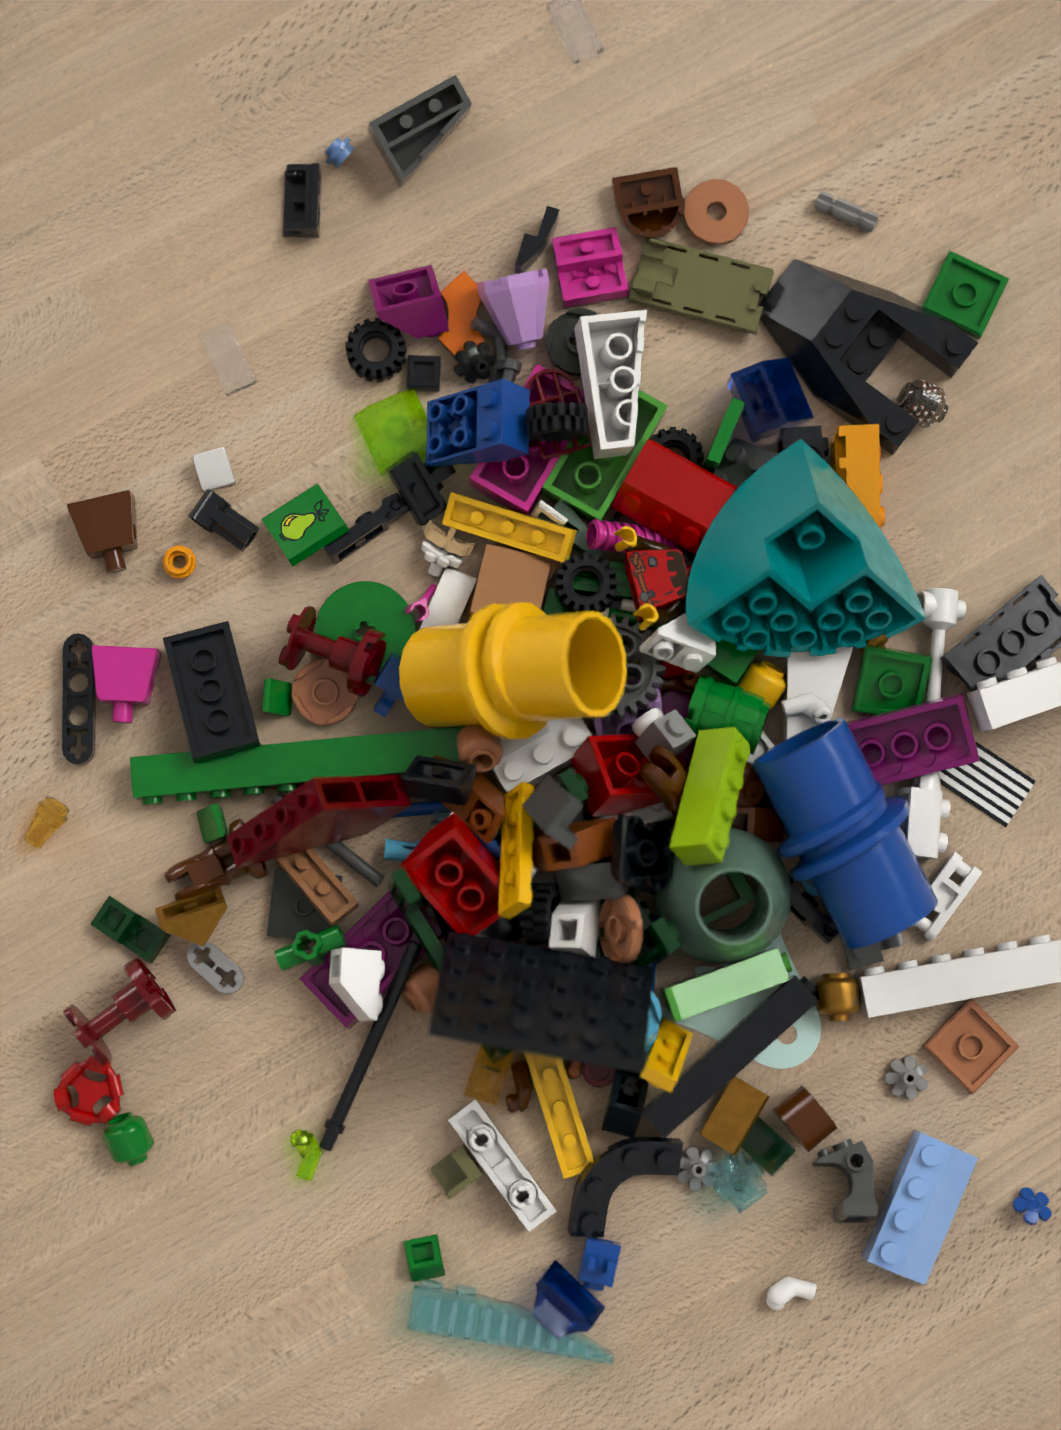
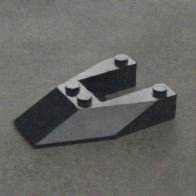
(842, 331)

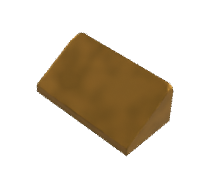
(734, 1115)

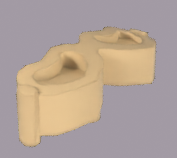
(446, 541)

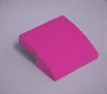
(590, 267)

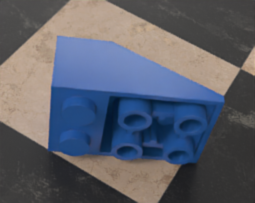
(478, 425)

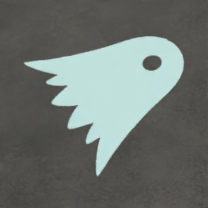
(722, 1019)

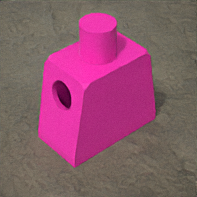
(125, 678)

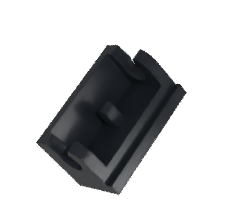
(302, 200)

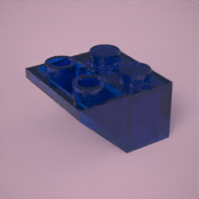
(770, 397)

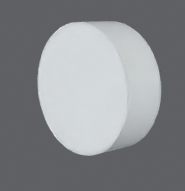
(645, 720)

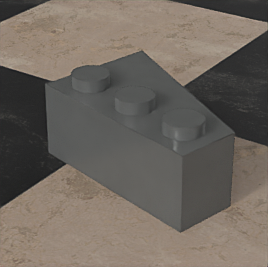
(418, 127)

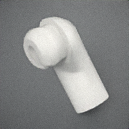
(809, 705)
(787, 1289)

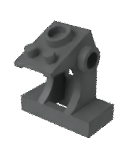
(860, 1202)

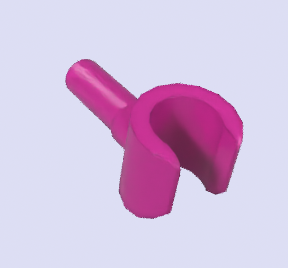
(422, 604)

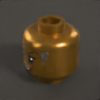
(838, 996)

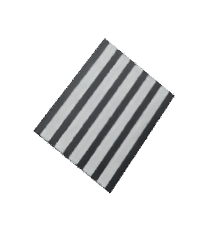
(989, 785)

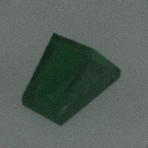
(767, 1147)

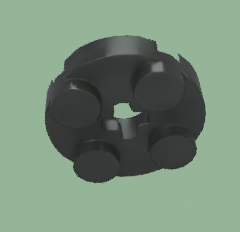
(558, 347)

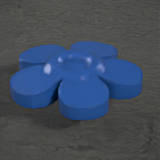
(1032, 1205)

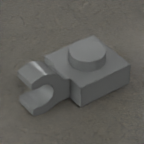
(872, 953)

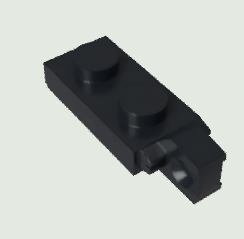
(367, 528)
(805, 910)

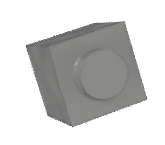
(668, 731)

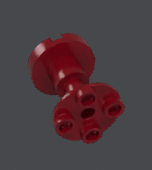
(344, 654)
(130, 1003)

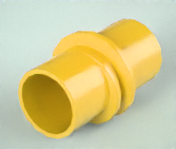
(513, 670)

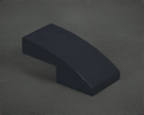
(534, 246)

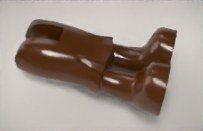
(665, 778)
(209, 870)

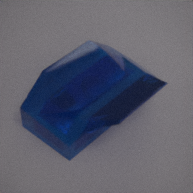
(564, 1303)

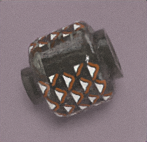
(923, 402)

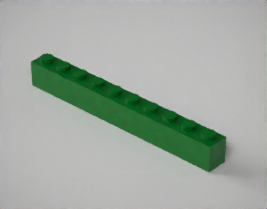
(285, 764)

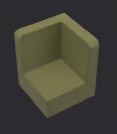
(456, 1171)

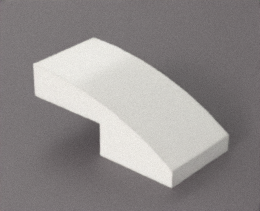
(450, 598)

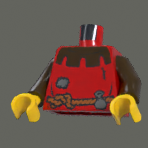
(655, 578)

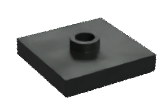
(292, 910)

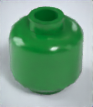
(128, 1139)

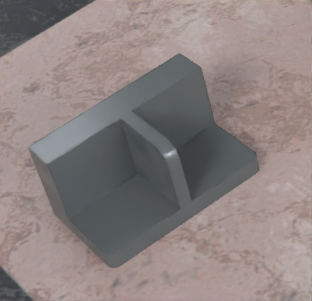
(554, 810)

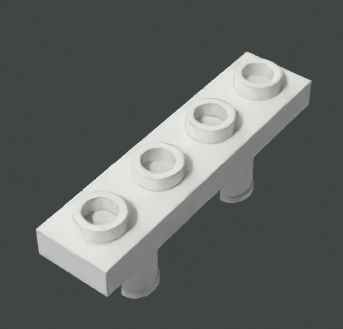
(502, 1165)

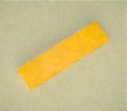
(509, 527)
(516, 853)
(560, 1113)

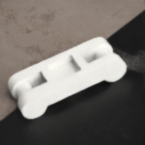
(948, 893)

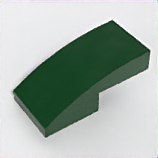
(130, 929)

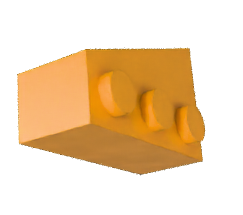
(857, 461)

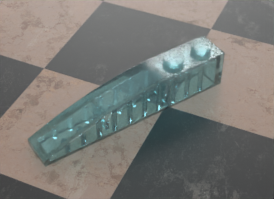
(492, 1321)

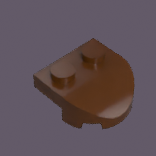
(649, 202)

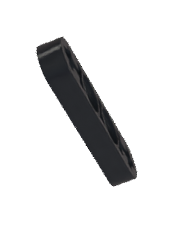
(74, 699)

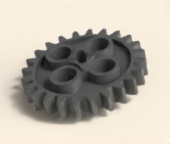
(647, 672)

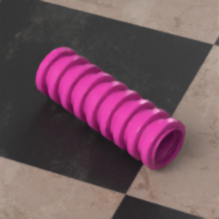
(601, 535)

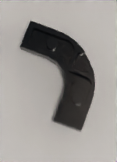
(609, 1170)

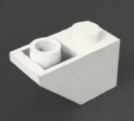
(680, 645)
(575, 927)
(356, 980)

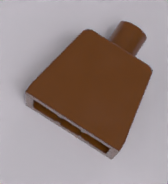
(107, 527)

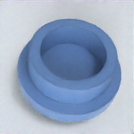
(339, 151)

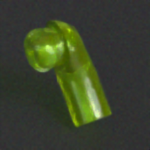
(308, 1150)

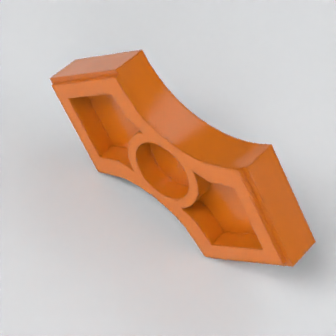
(463, 304)

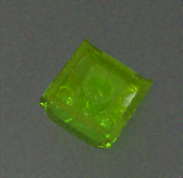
(393, 428)

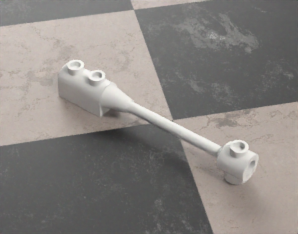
(925, 796)

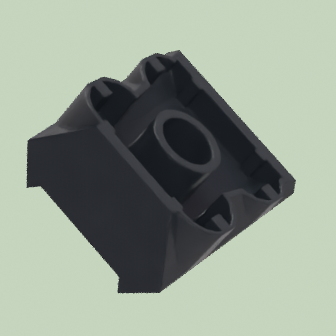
(641, 854)

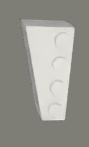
(611, 375)

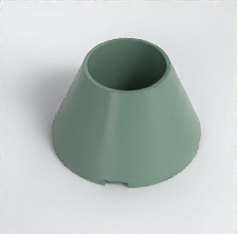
(773, 901)

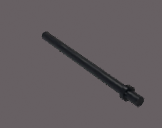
(335, 1125)

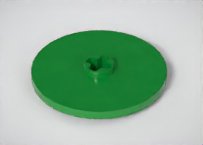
(367, 603)

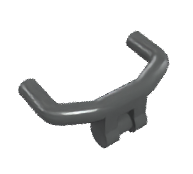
(503, 366)

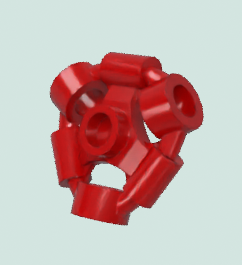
(89, 1092)

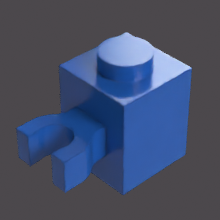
(388, 680)
(598, 1263)

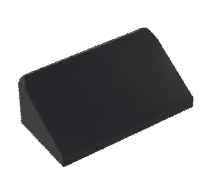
(439, 780)

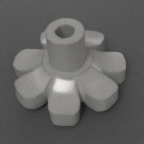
(900, 1074)
(691, 1163)

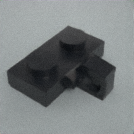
(420, 486)

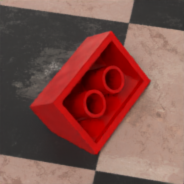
(672, 495)
(456, 876)

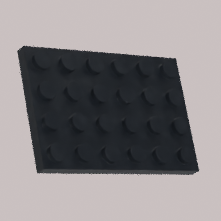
(543, 1001)

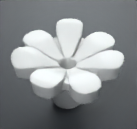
(439, 558)

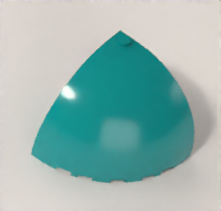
(798, 565)

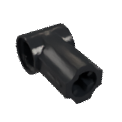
(217, 516)

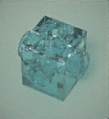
(744, 1191)

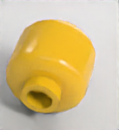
(764, 680)

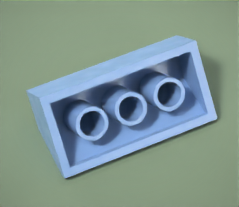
(919, 1207)

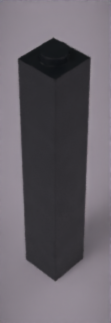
(731, 1054)

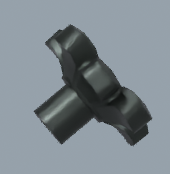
(473, 361)

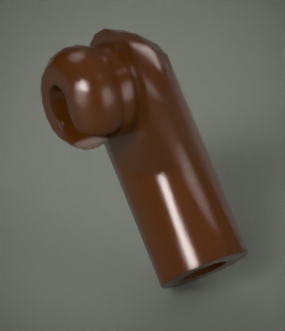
(683, 684)
(523, 1087)

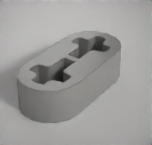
(209, 973)

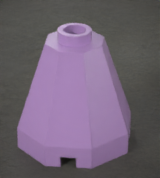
(517, 306)

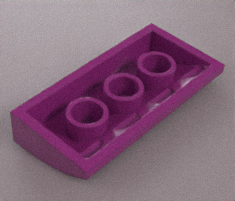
(917, 739)
(379, 930)

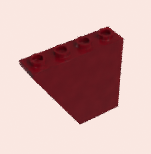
(318, 815)

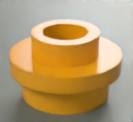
(174, 553)

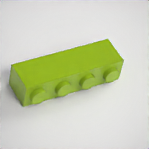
(710, 796)

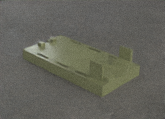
(702, 284)

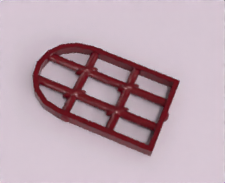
(561, 398)

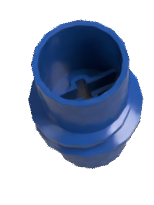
(845, 834)

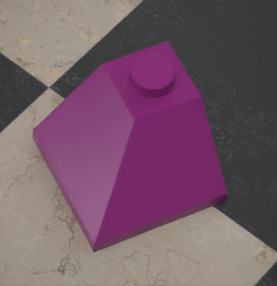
(410, 302)

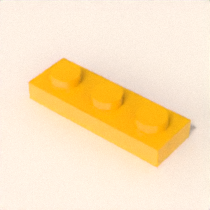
(667, 1056)

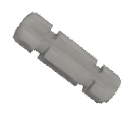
(846, 211)

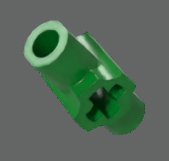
(325, 941)

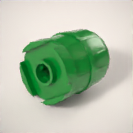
(725, 706)

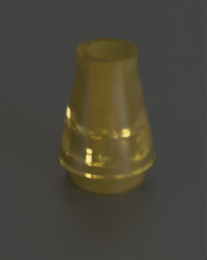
(46, 821)

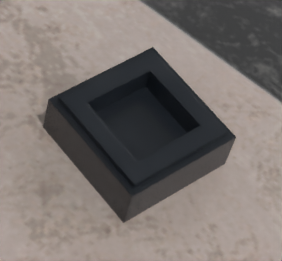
(423, 373)

